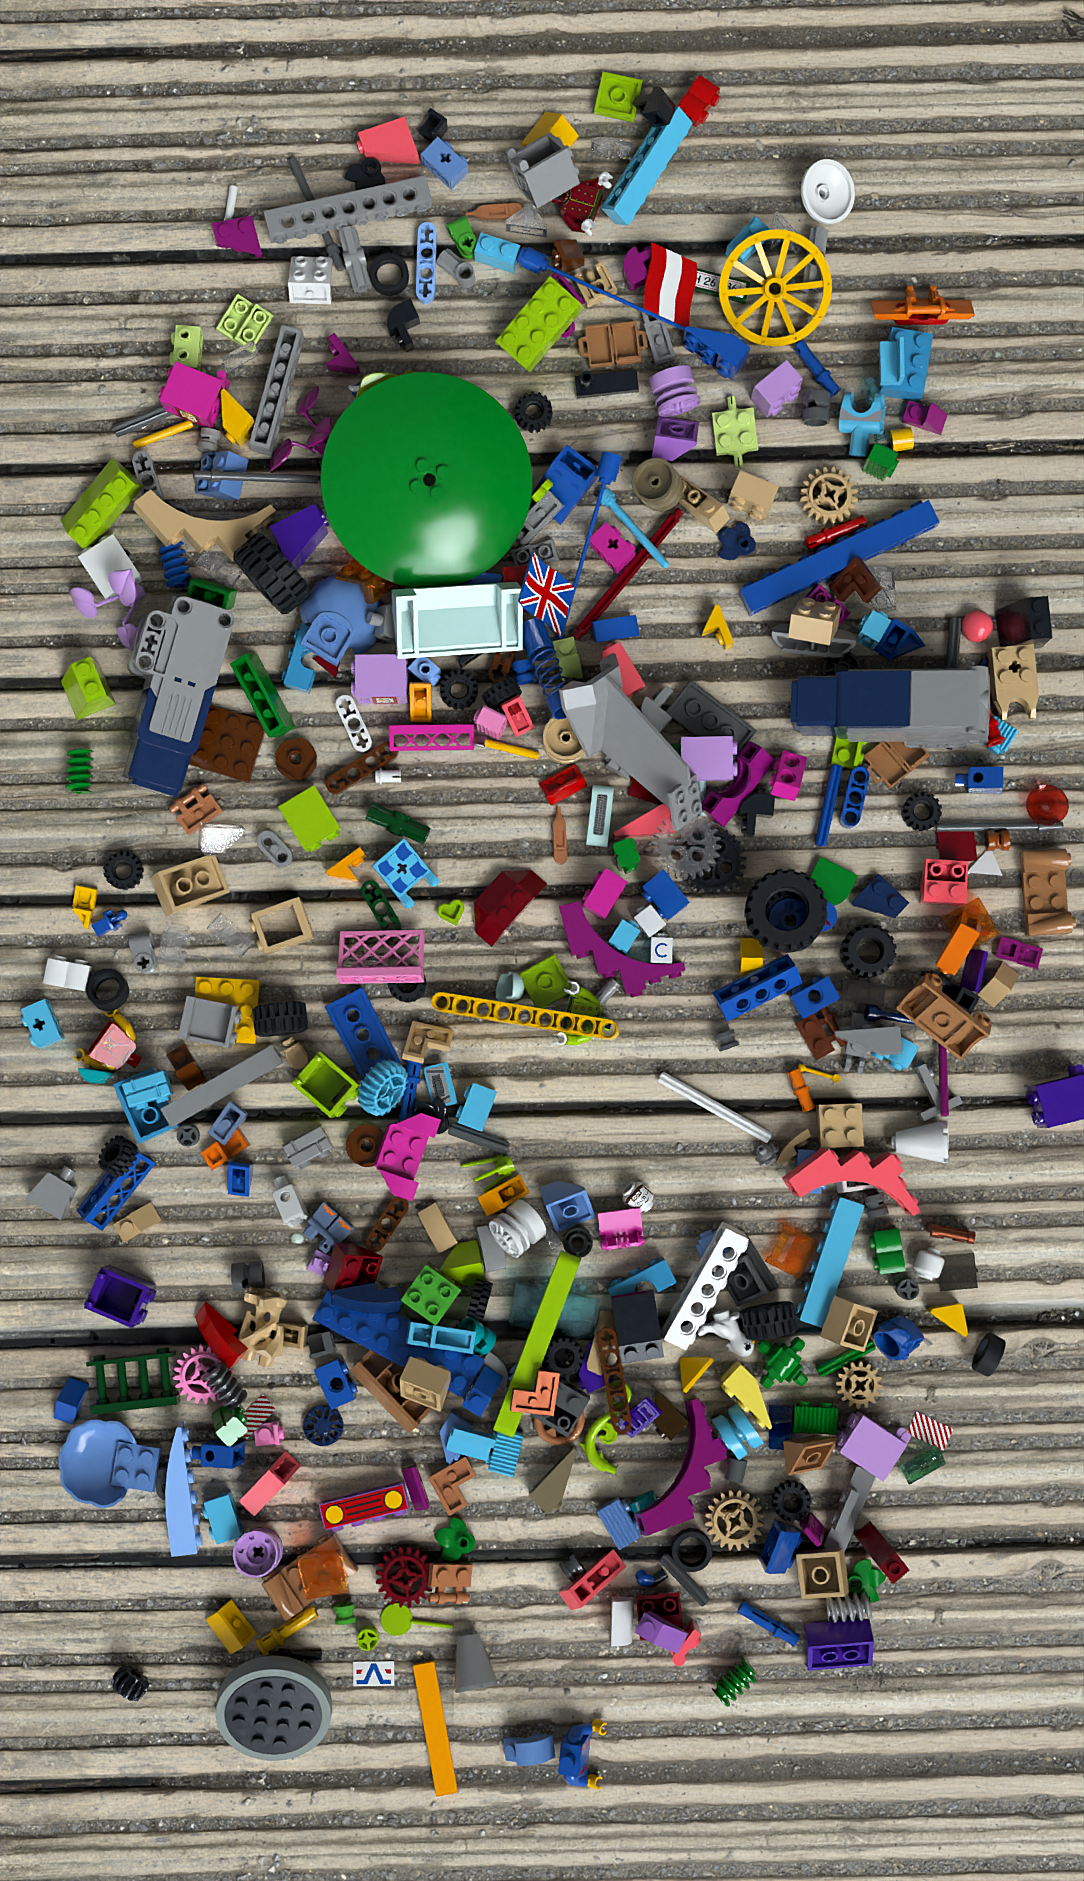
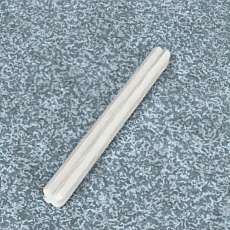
(714, 1107)

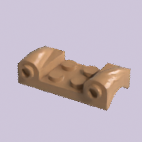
(1046, 892)
(943, 1017)
(286, 1586)

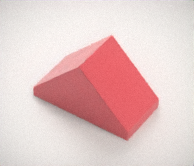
(517, 715)

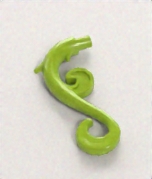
(589, 1448)

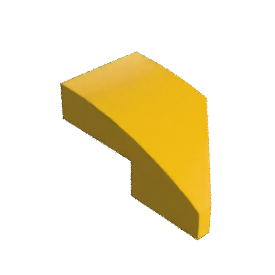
(84, 903)

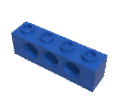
(757, 987)

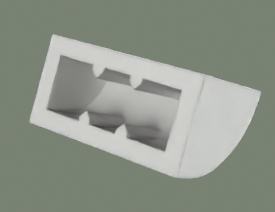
(621, 1621)

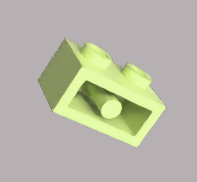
(187, 346)

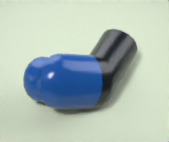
(650, 1580)

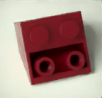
(351, 1266)
(663, 1604)

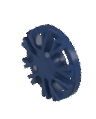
(323, 1425)

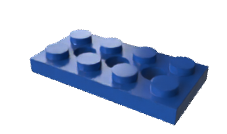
(368, 1020)

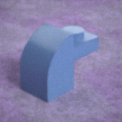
(529, 1750)

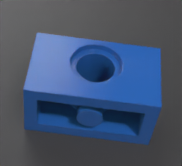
(825, 990)
(336, 1396)

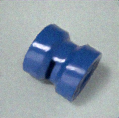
(524, 672)

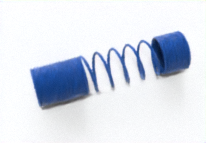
(539, 647)

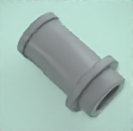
(607, 990)

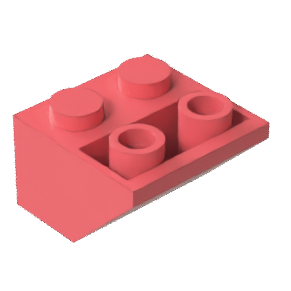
(944, 882)

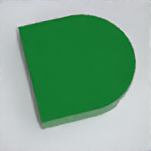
(833, 880)

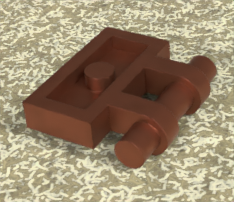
(815, 1036)

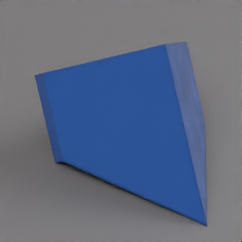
(898, 640)

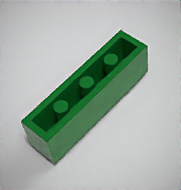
(262, 695)

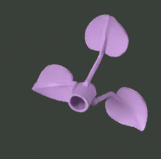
(129, 593)

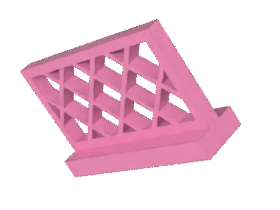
(379, 973)

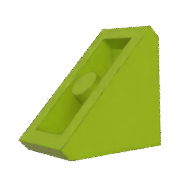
(464, 1263)

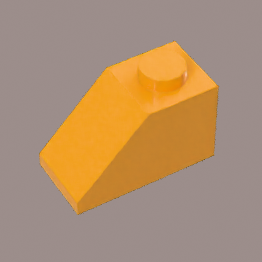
(503, 1195)

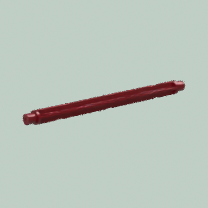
(626, 575)

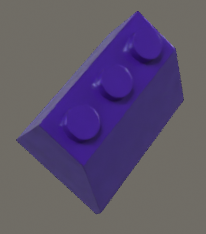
(838, 1644)

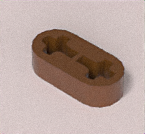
(506, 666)

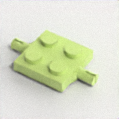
(735, 431)

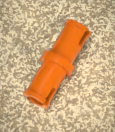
(801, 1089)

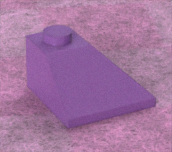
(674, 437)

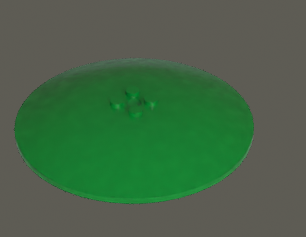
(378, 491)

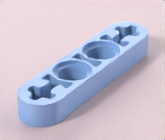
(423, 262)

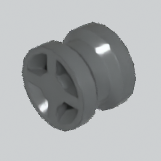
(726, 1040)
(185, 1135)
(911, 1289)
(572, 1567)

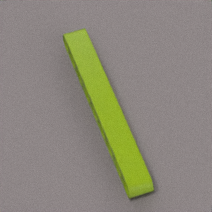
(538, 1338)

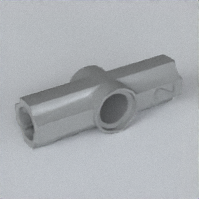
(354, 259)
(812, 273)

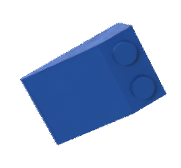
(779, 1548)

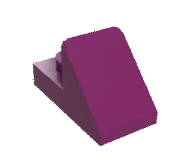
(344, 361)
(925, 417)

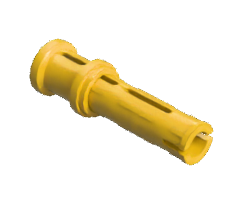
(278, 1635)

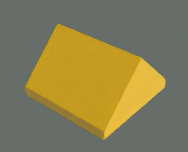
(555, 124)

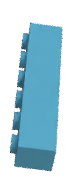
(645, 168)
(830, 1261)

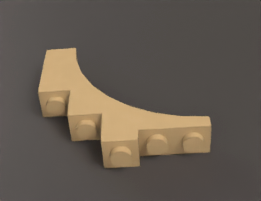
(201, 533)

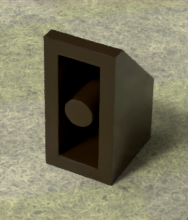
(671, 1419)

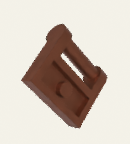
(956, 1234)

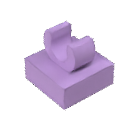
(319, 1262)

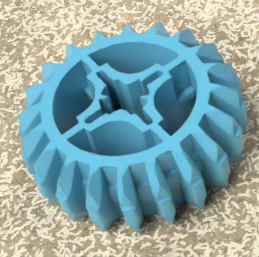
(382, 1087)

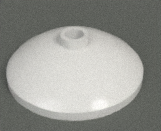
(835, 188)

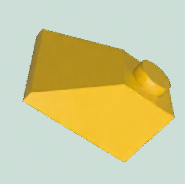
(236, 420)

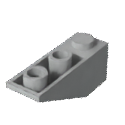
(876, 1040)

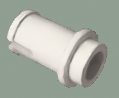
(385, 776)

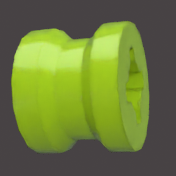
(365, 1641)

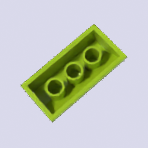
(101, 504)

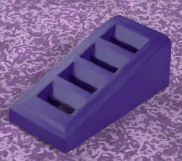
(640, 1416)

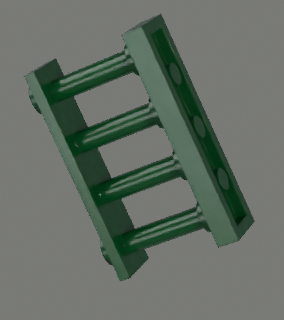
(145, 1399)

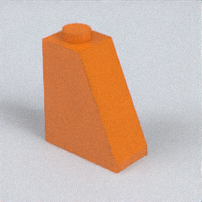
(959, 943)

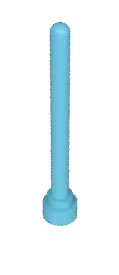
(609, 500)

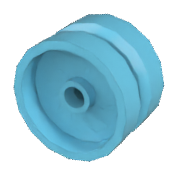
(737, 1431)

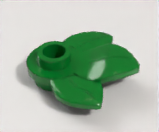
(451, 1539)
(867, 1579)

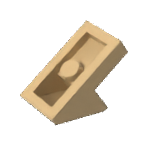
(137, 1222)

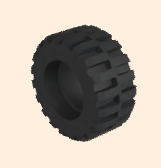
(271, 573)
(792, 882)

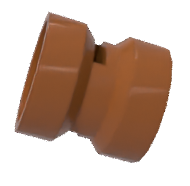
(997, 840)

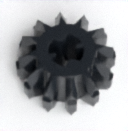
(130, 1683)

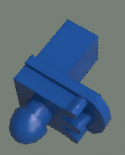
(110, 922)

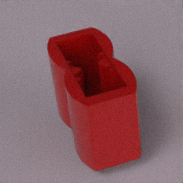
(699, 100)

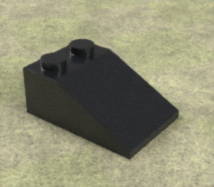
(637, 1326)

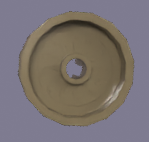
(657, 484)

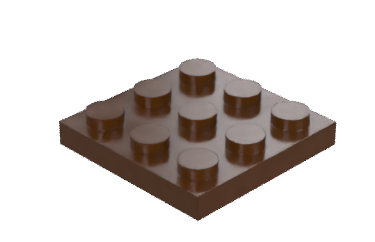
(229, 744)

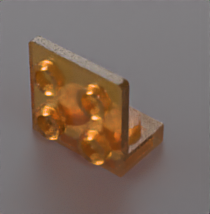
(372, 585)

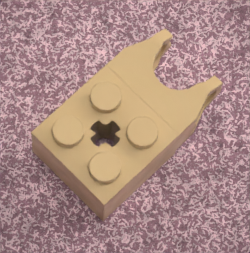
(1016, 686)

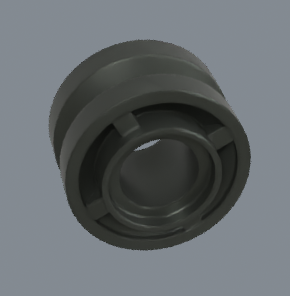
(580, 1232)

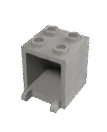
(543, 169)

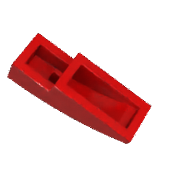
(220, 1335)

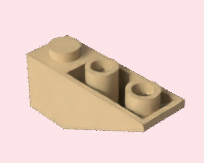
(703, 506)

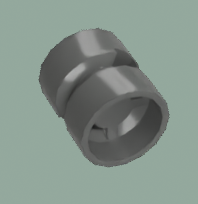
(816, 409)
(247, 1275)

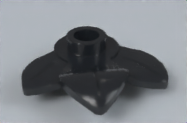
(362, 177)
(436, 1109)

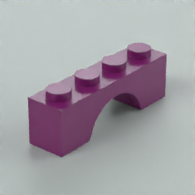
(752, 766)

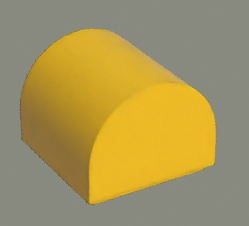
(901, 439)

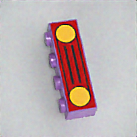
(364, 1505)

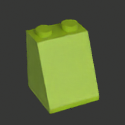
(87, 688)

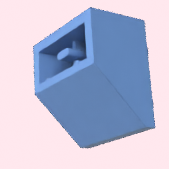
(225, 462)

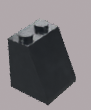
(1025, 623)

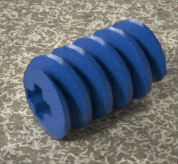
(173, 565)

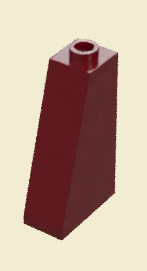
(881, 1552)

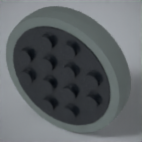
(273, 1708)

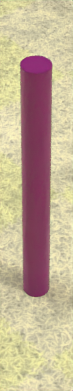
(943, 1081)

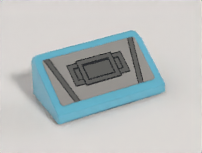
(440, 1083)

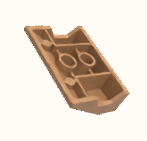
(382, 1380)

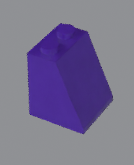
(300, 534)

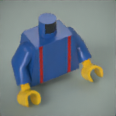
(575, 1754)

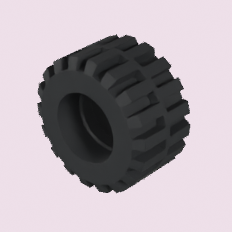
(885, 944)
(280, 1018)
(769, 1320)

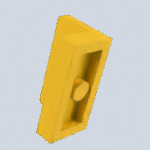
(231, 1627)

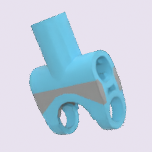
(861, 424)

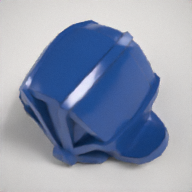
(898, 1338)

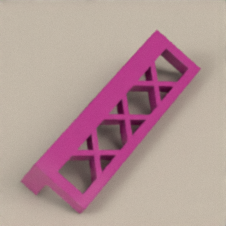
(431, 729)

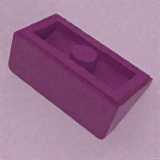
(416, 1487)

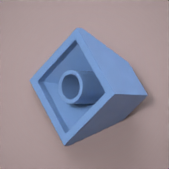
(566, 1204)

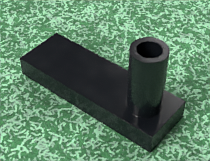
(606, 383)

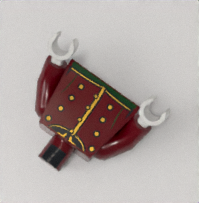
(582, 203)

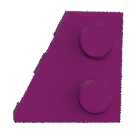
(238, 235)

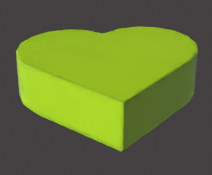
(542, 490)
(451, 912)

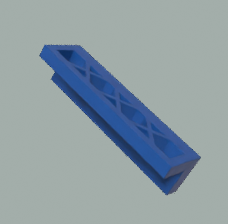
(109, 1186)

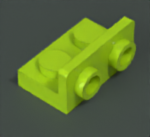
(847, 753)

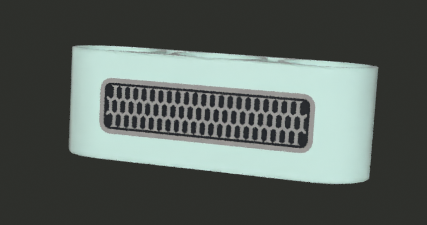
(600, 815)

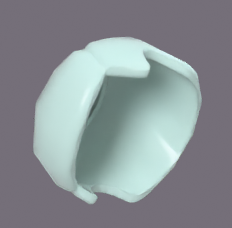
(510, 988)

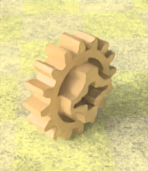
(851, 1391)

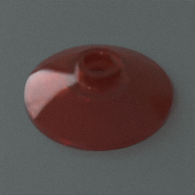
(1050, 796)

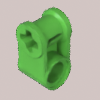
(462, 235)

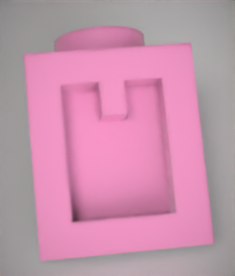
(269, 1433)

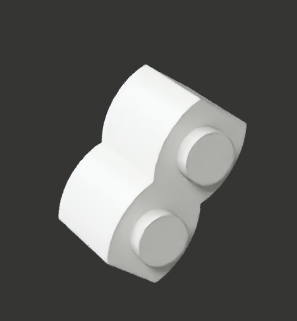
(67, 974)

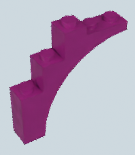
(633, 973)
(692, 1478)

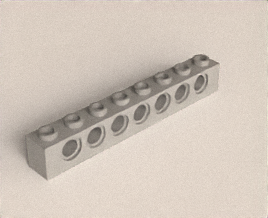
(354, 200)

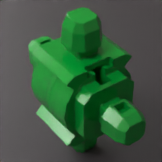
(782, 1362)

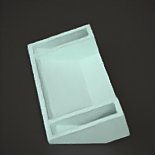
(457, 620)

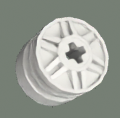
(517, 1228)

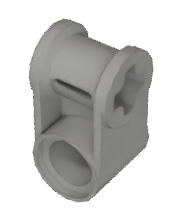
(143, 949)

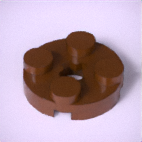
(295, 747)
(357, 1138)

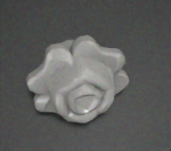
(766, 1154)

